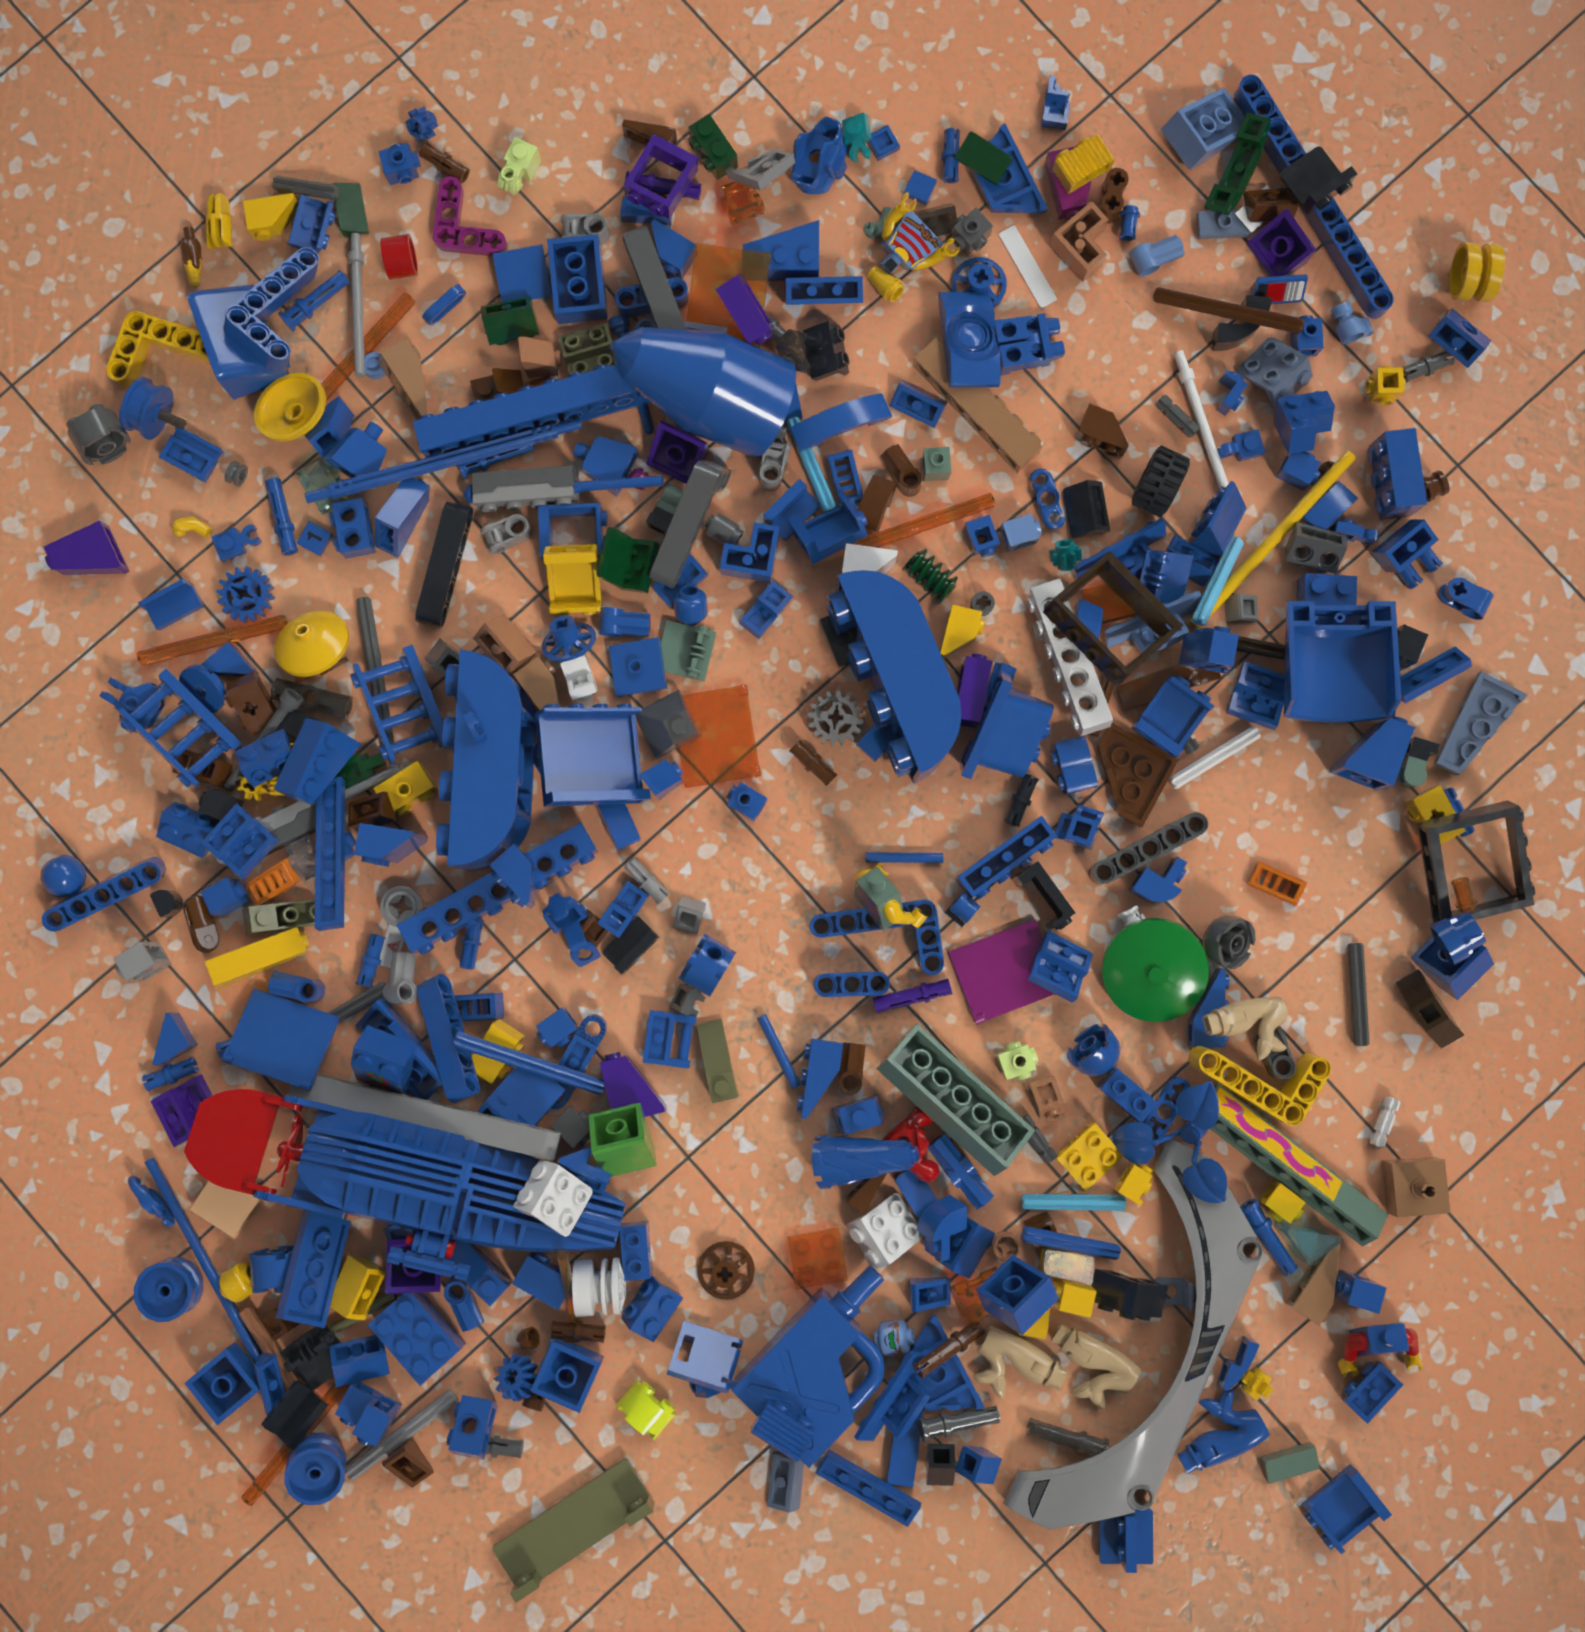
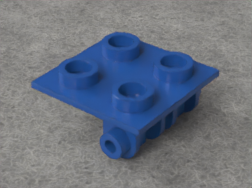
(1166, 574)

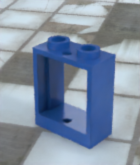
(546, 512)

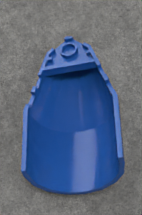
(710, 383)

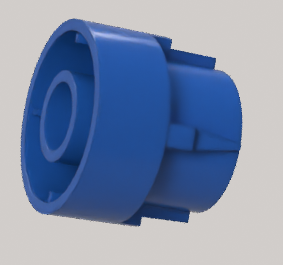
(1458, 937)

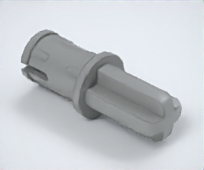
(646, 880)

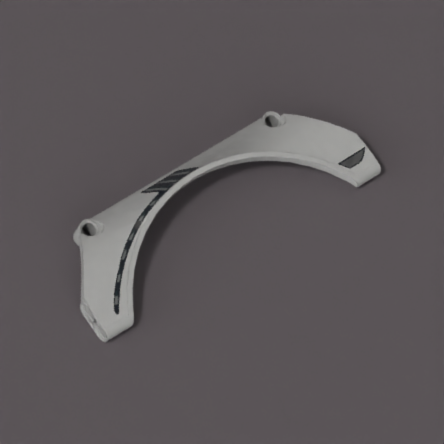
(1101, 1484)

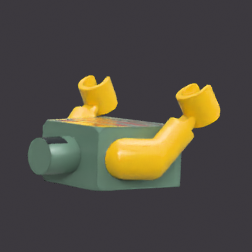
(883, 899)

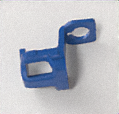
(566, 916)

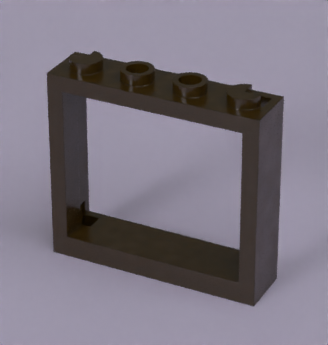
(1134, 595)

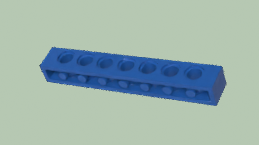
(413, 927)

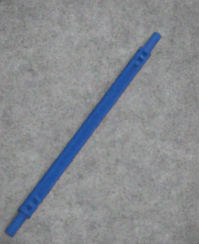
(443, 460)

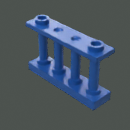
(417, 685)
(187, 705)

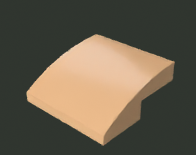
(224, 1208)

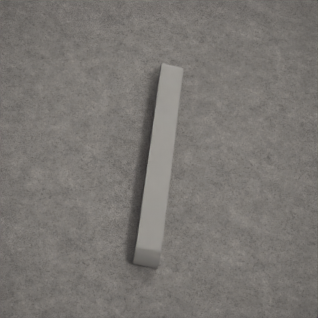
(470, 1124)

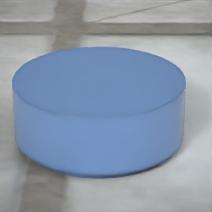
(372, 367)

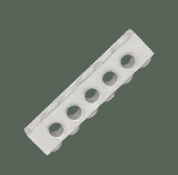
(1084, 720)

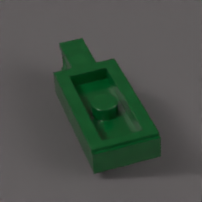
(360, 768)

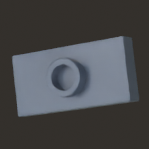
(1217, 225)

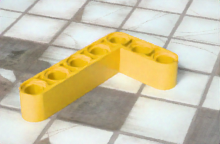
(143, 339)
(1258, 1089)

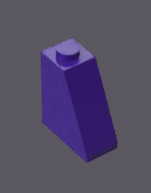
(86, 552)
(628, 1086)

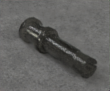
(1080, 1442)

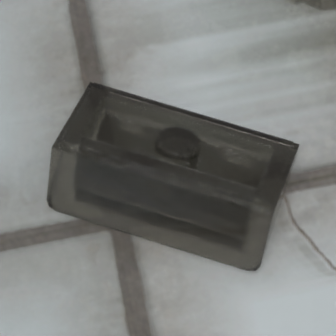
(939, 218)

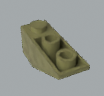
(279, 916)

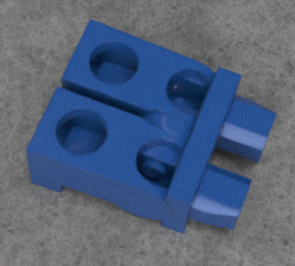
(1026, 342)

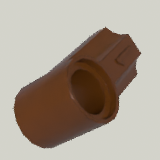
(901, 469)
(852, 1064)

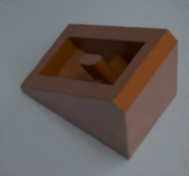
(408, 1463)

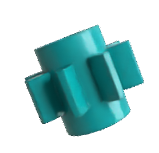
(1065, 555)

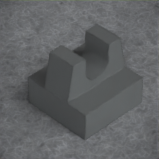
(685, 999)

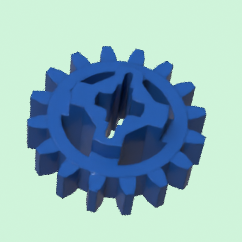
(249, 585)

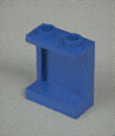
(830, 530)
(1173, 715)
(1343, 1508)

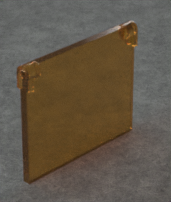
(712, 268)
(727, 740)

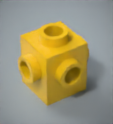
(1385, 385)

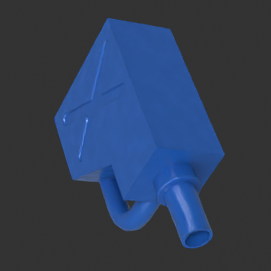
(805, 1365)

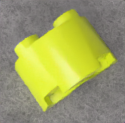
(644, 1410)

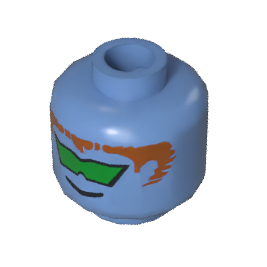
(894, 1337)

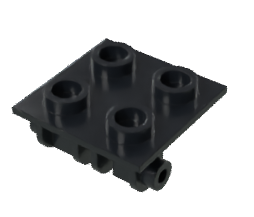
(311, 1356)

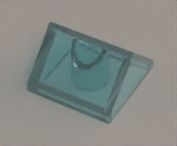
(1307, 1242)

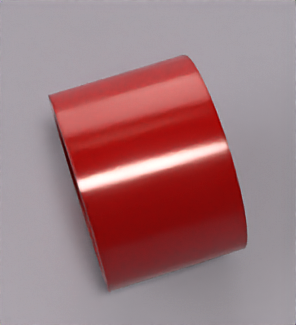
(399, 256)

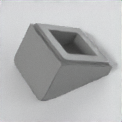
(1241, 608)
(689, 914)

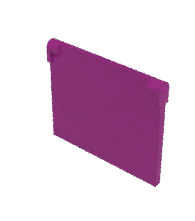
(996, 971)

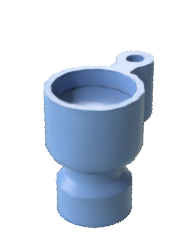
(1350, 327)

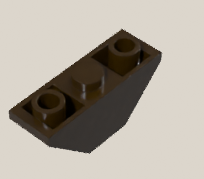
(1429, 1009)

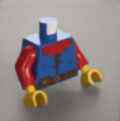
(1380, 1341)

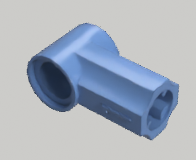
(1149, 257)

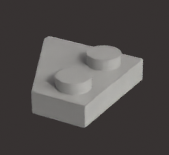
(762, 169)

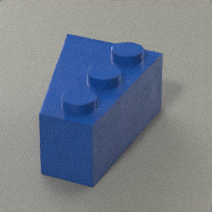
(792, 252)

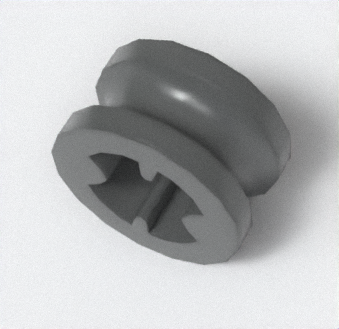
(236, 473)
(977, 597)

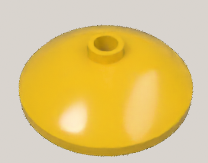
(290, 407)
(311, 643)

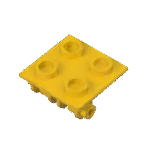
(1089, 1156)

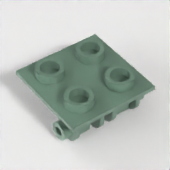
(687, 649)

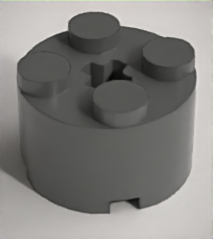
(98, 435)

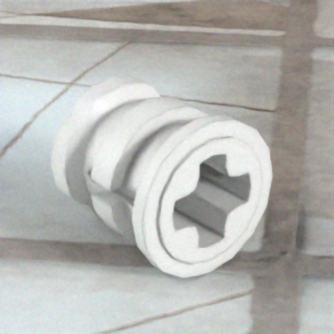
(1130, 915)

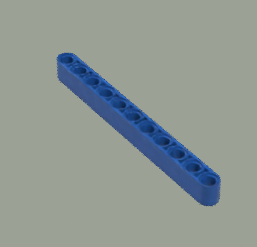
(1325, 230)

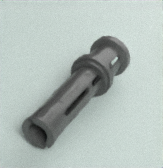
(947, 1424)

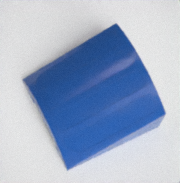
(1341, 662)

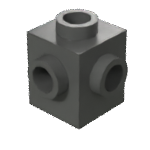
(971, 231)

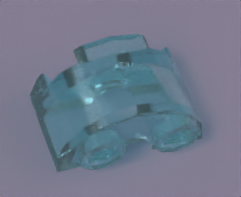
(318, 476)

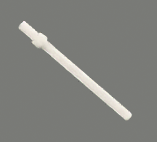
(1187, 378)

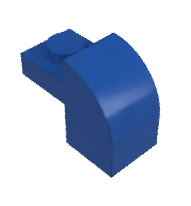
(1158, 889)
(939, 1222)

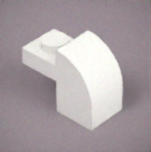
(578, 676)

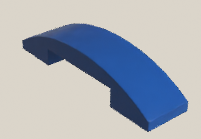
(839, 420)

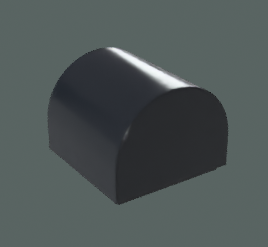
(167, 903)

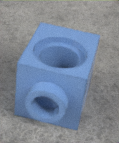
(1020, 532)

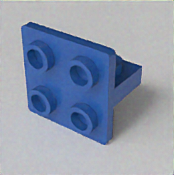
(1127, 1540)

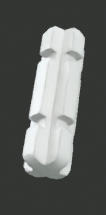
(1385, 1122)

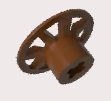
(725, 1270)

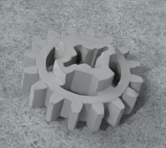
(848, 719)

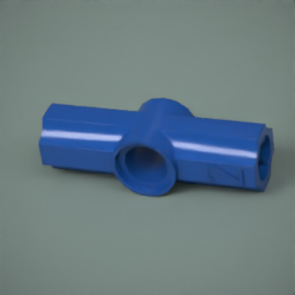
(960, 1171)

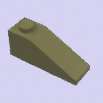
(717, 1061)

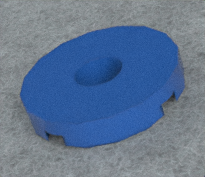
(197, 676)

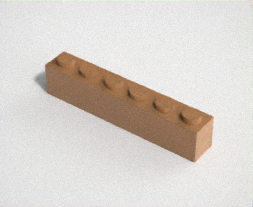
(981, 410)

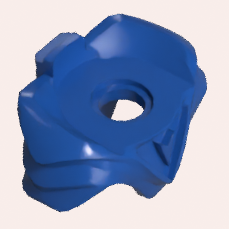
(829, 141)

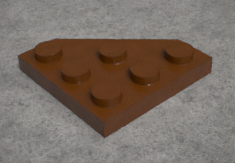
(1134, 772)

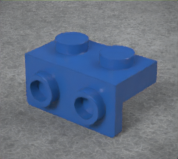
(311, 224)
(264, 757)
(185, 828)
(651, 1308)
(1371, 1391)

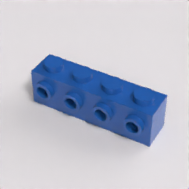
(1011, 853)

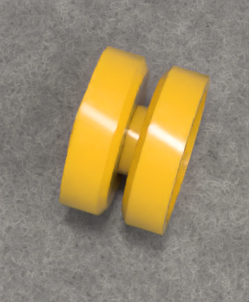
(1476, 272)

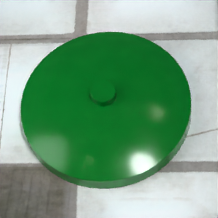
(1155, 969)

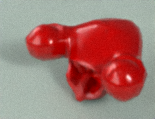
(909, 1130)

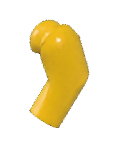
(191, 523)

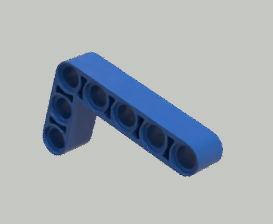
(259, 296)
(860, 926)

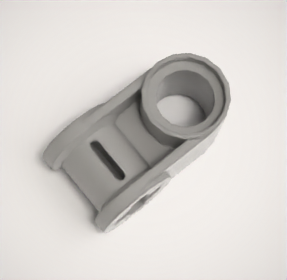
(582, 225)
(774, 460)
(504, 533)

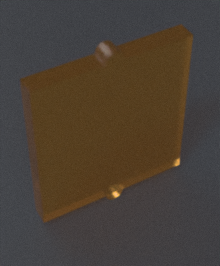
(1113, 606)

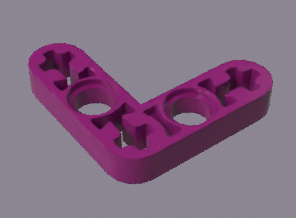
(453, 227)

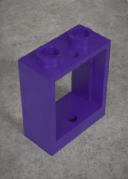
(672, 156)
(746, 309)
(973, 689)

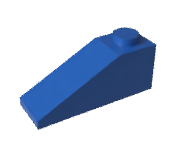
(484, 1275)

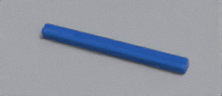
(529, 1063)

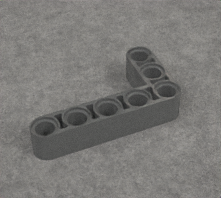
(703, 483)

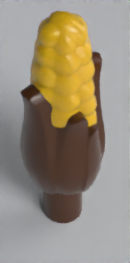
(191, 256)

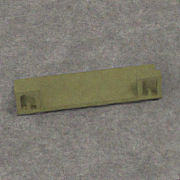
(573, 1527)

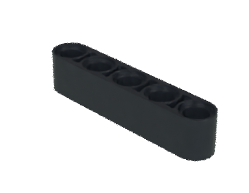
(444, 564)

